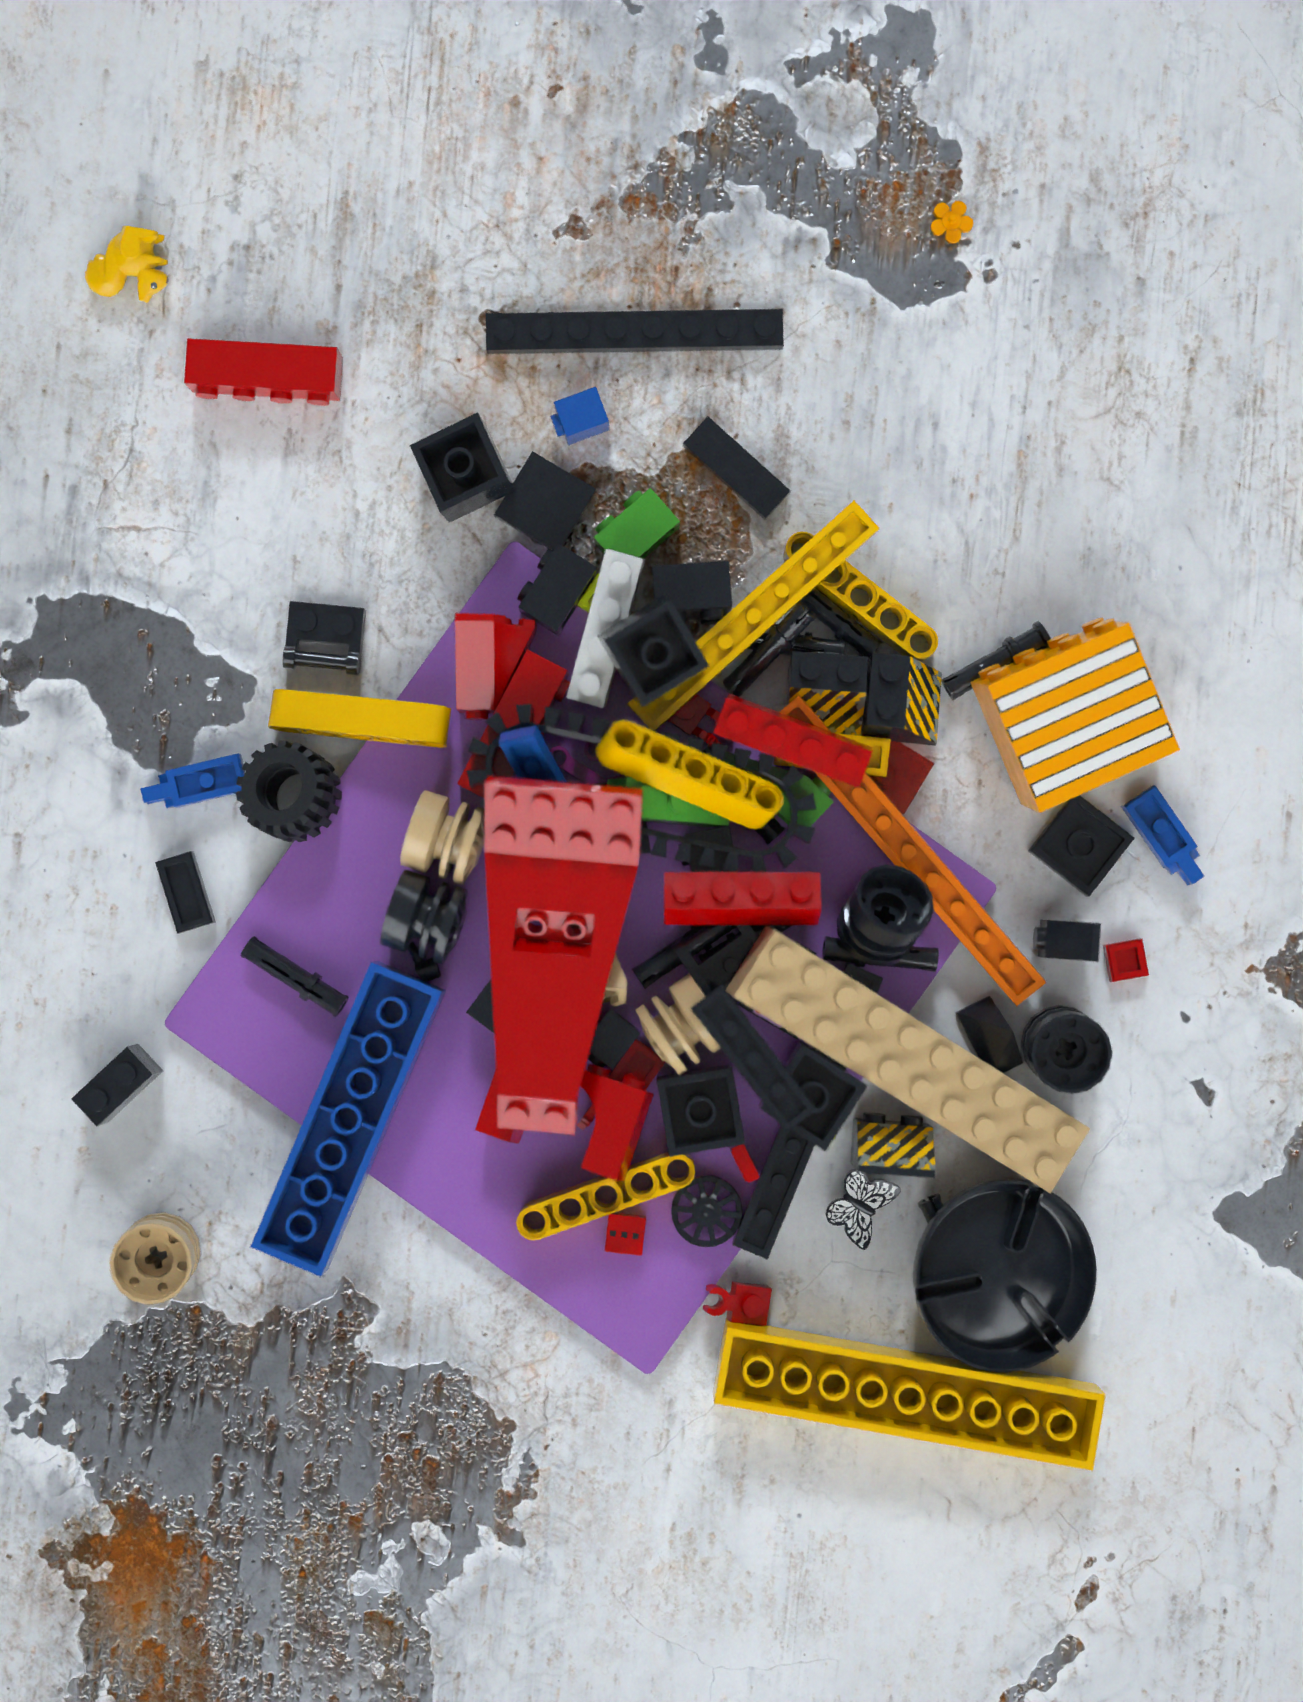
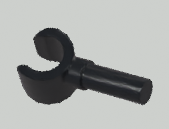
(426, 968)

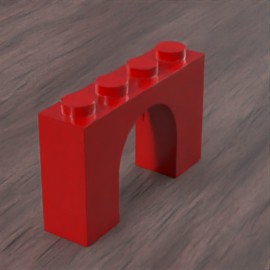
(618, 1121)

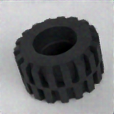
(266, 776)

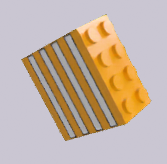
(1074, 714)

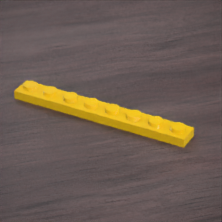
(766, 606)

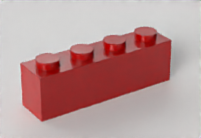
(263, 371)
(534, 683)
(793, 740)
(742, 898)

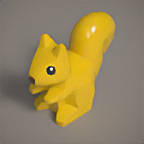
(128, 255)

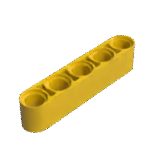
(879, 603)
(359, 718)
(689, 775)
(592, 1208)

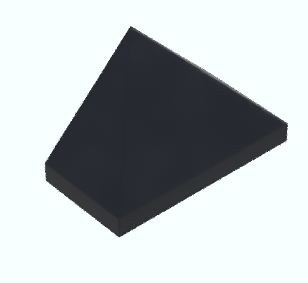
(990, 1035)

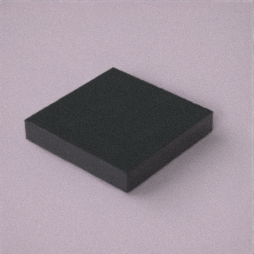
(545, 502)
(1081, 844)

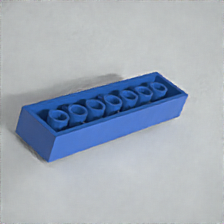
(348, 1118)

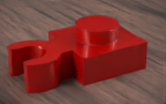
(744, 1303)

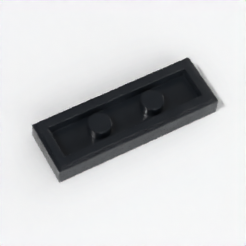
(736, 468)

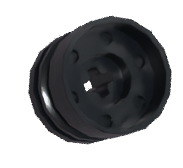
(885, 915)
(425, 917)
(1087, 1049)

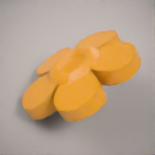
(951, 221)

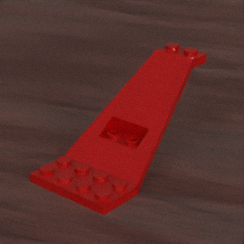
(561, 860)

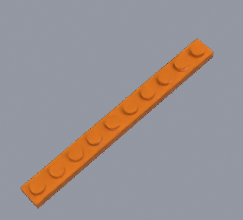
(950, 897)

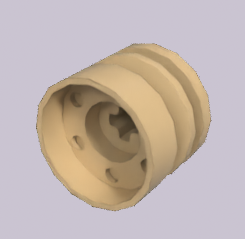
(443, 837)
(677, 1026)
(146, 1277)

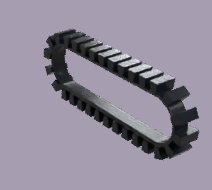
(600, 726)

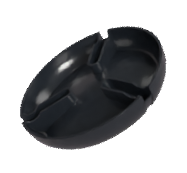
(1004, 1275)

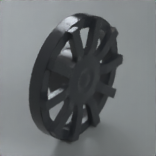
(707, 1211)

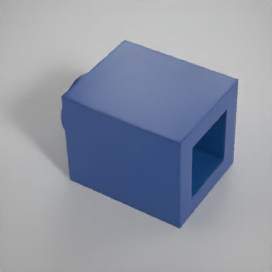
(580, 416)

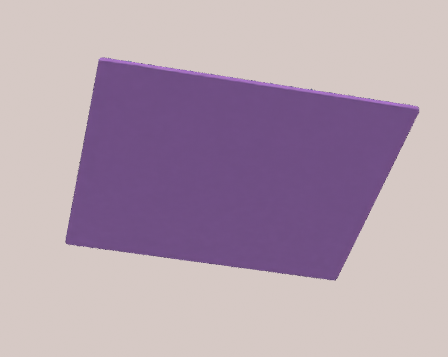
(328, 916)

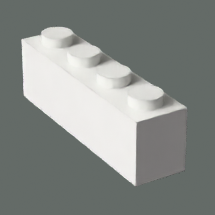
(610, 605)

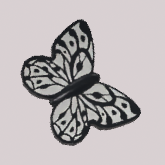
(859, 1205)

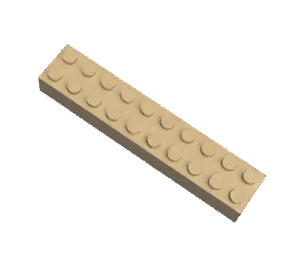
(907, 1059)

